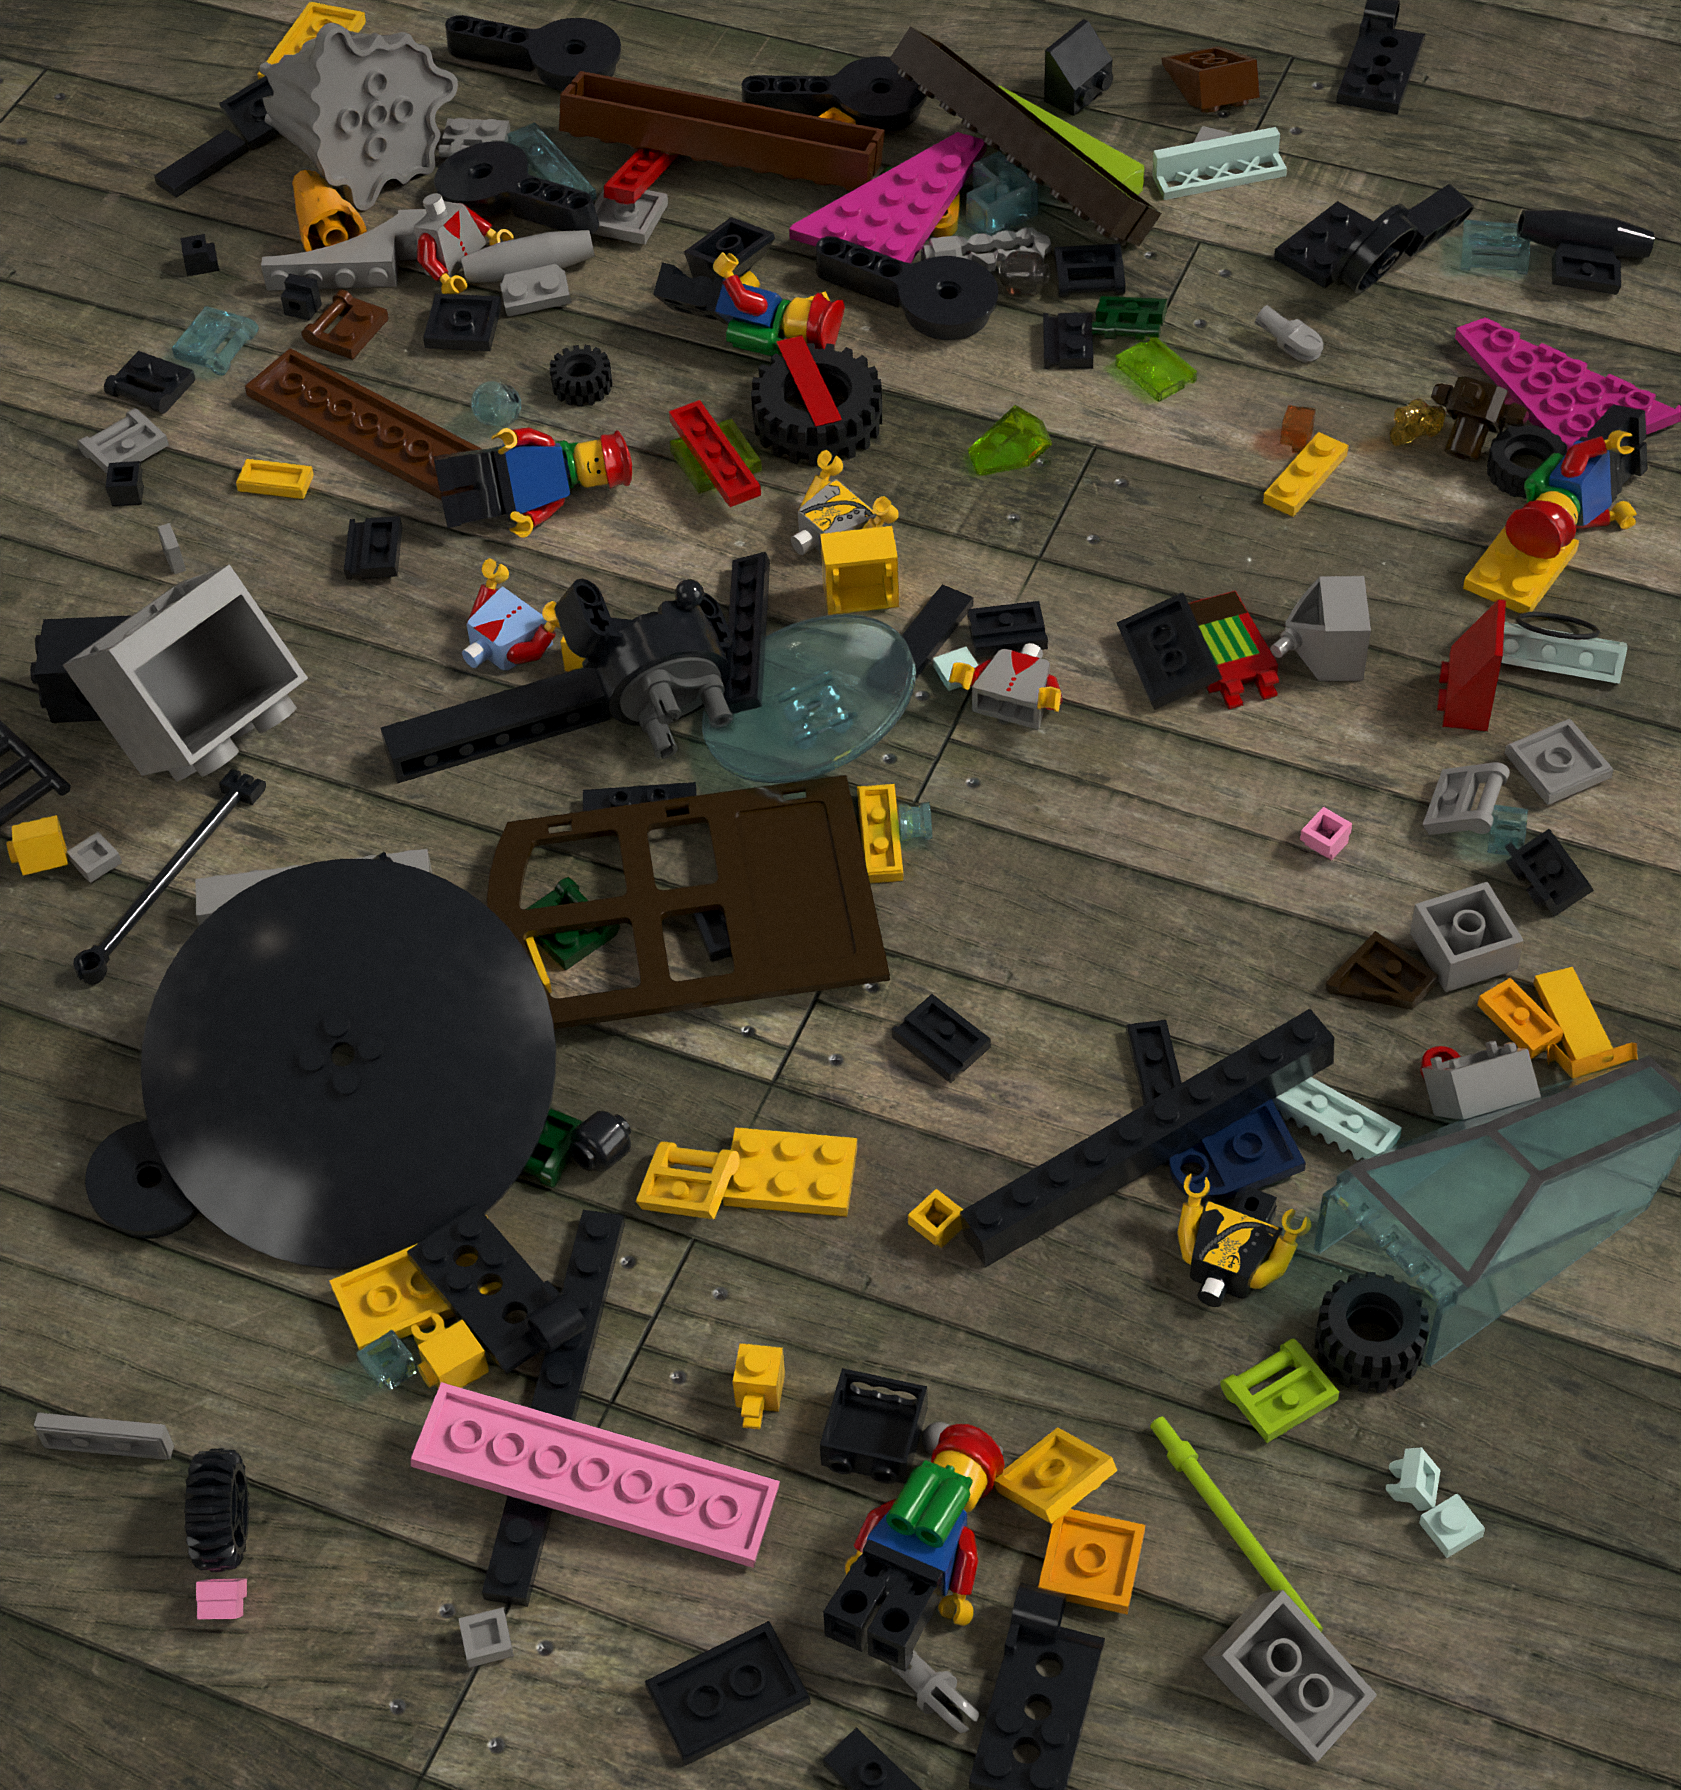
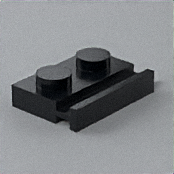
(1068, 340)
(373, 548)
(1006, 628)
(941, 1038)

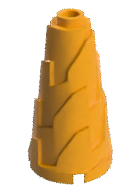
(322, 212)

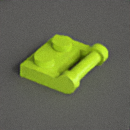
(1286, 1400)

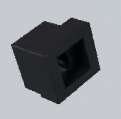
(199, 255)
(301, 297)
(125, 483)
(1261, 1205)

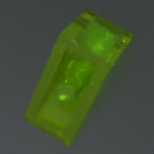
(1010, 443)

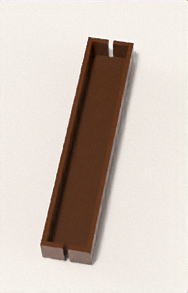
(721, 130)

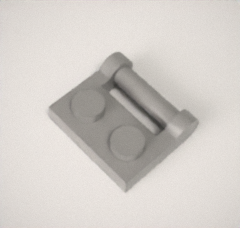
(124, 441)
(1455, 795)

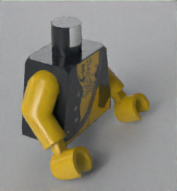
(1233, 1249)

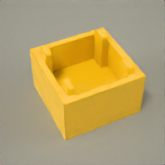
(860, 570)

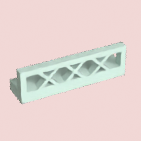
(1214, 159)
(1582, 658)

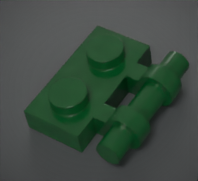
(1129, 317)

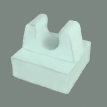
(1418, 1479)

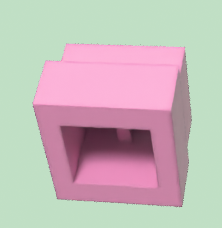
(1326, 833)
(220, 1598)

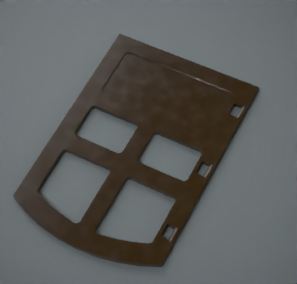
(785, 881)

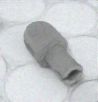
(1292, 336)
(935, 1690)

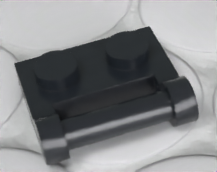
(1086, 262)
(161, 378)

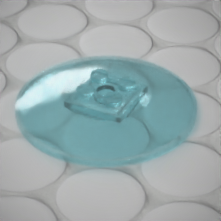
(840, 662)

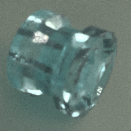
(915, 821)

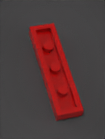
(637, 175)
(715, 453)

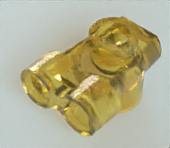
(1416, 421)

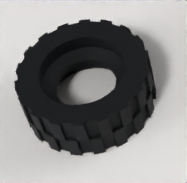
(1518, 441)

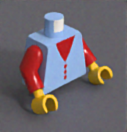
(505, 626)

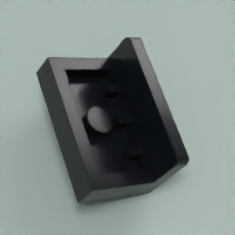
(1550, 871)

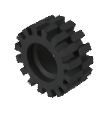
(581, 362)

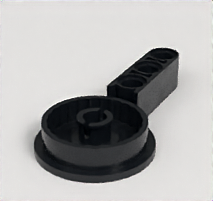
(554, 50)
(862, 89)
(496, 178)
(1398, 233)
(939, 294)
(117, 1183)

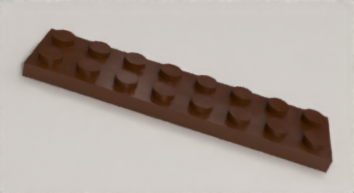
(356, 419)

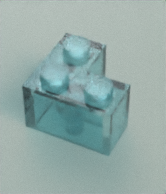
(1000, 196)

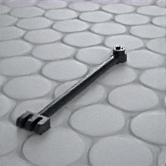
(92, 963)

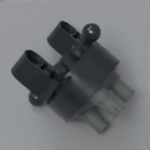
(655, 663)

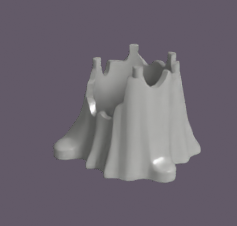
(360, 107)

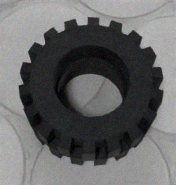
(1365, 1361)

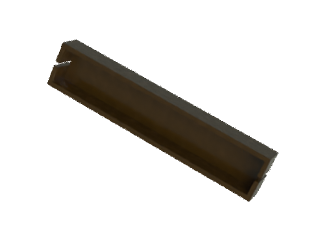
(1024, 138)

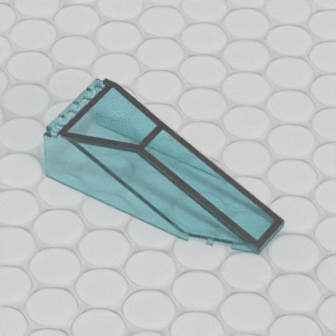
(1512, 1192)

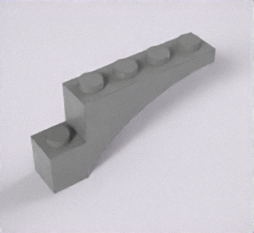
(354, 263)

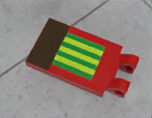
(1235, 647)

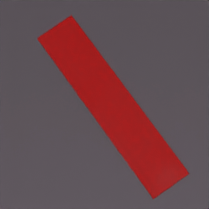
(809, 380)

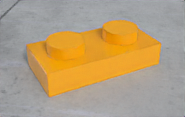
(1520, 1017)

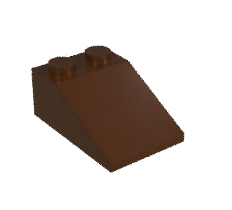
(1214, 77)

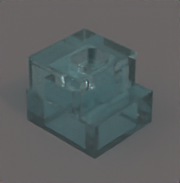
(1507, 827)
(385, 1351)

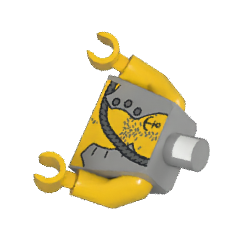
(834, 508)

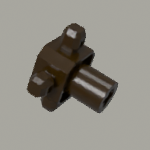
(1476, 411)

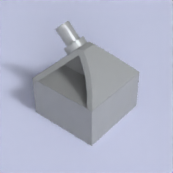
(1330, 629)

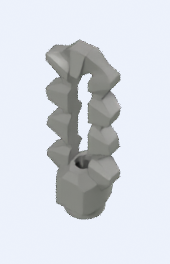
(982, 243)

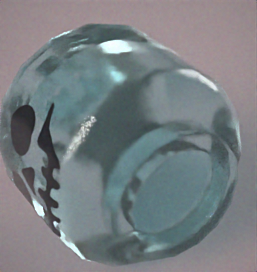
(496, 404)

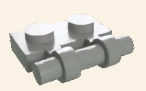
(467, 132)

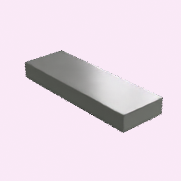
(104, 1436)

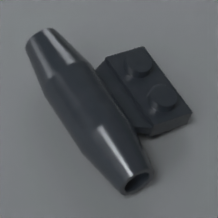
(1585, 246)

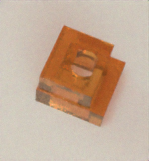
(1297, 427)

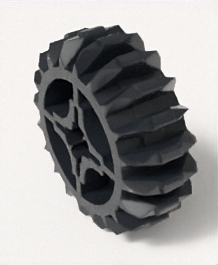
(216, 1510)

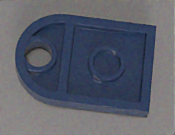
(1241, 1155)

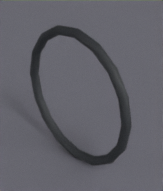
(1596, 631)

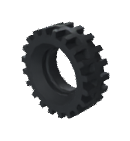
(794, 431)

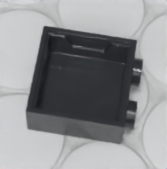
(873, 1430)

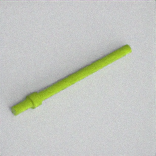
(1184, 1459)

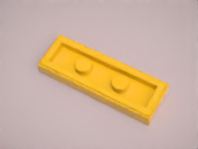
(880, 832)
(1573, 1013)

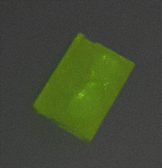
(1156, 368)

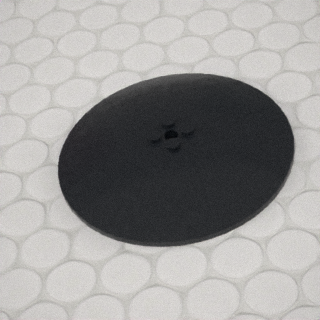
(368, 1153)

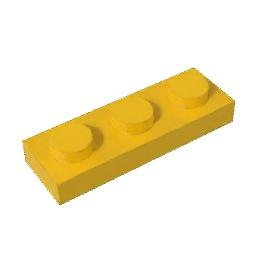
(1305, 474)

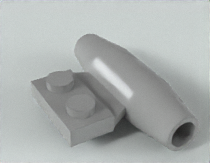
(530, 268)

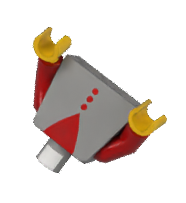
(446, 236)
(1011, 686)

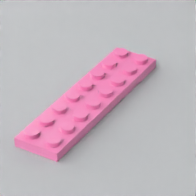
(596, 1474)

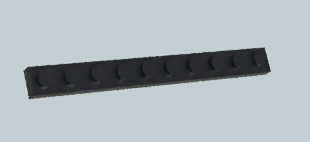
(557, 1393)

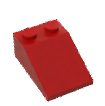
(1473, 672)

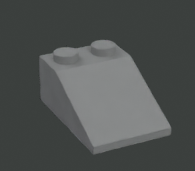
(1290, 1674)

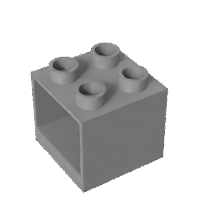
(189, 676)

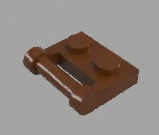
(353, 330)

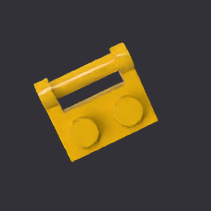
(685, 1190)

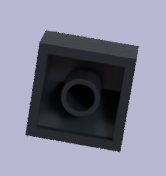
(1076, 69)
(733, 236)

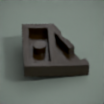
(1383, 975)

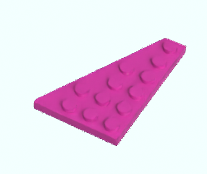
(900, 206)
(1553, 386)

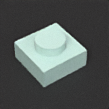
(1451, 1525)

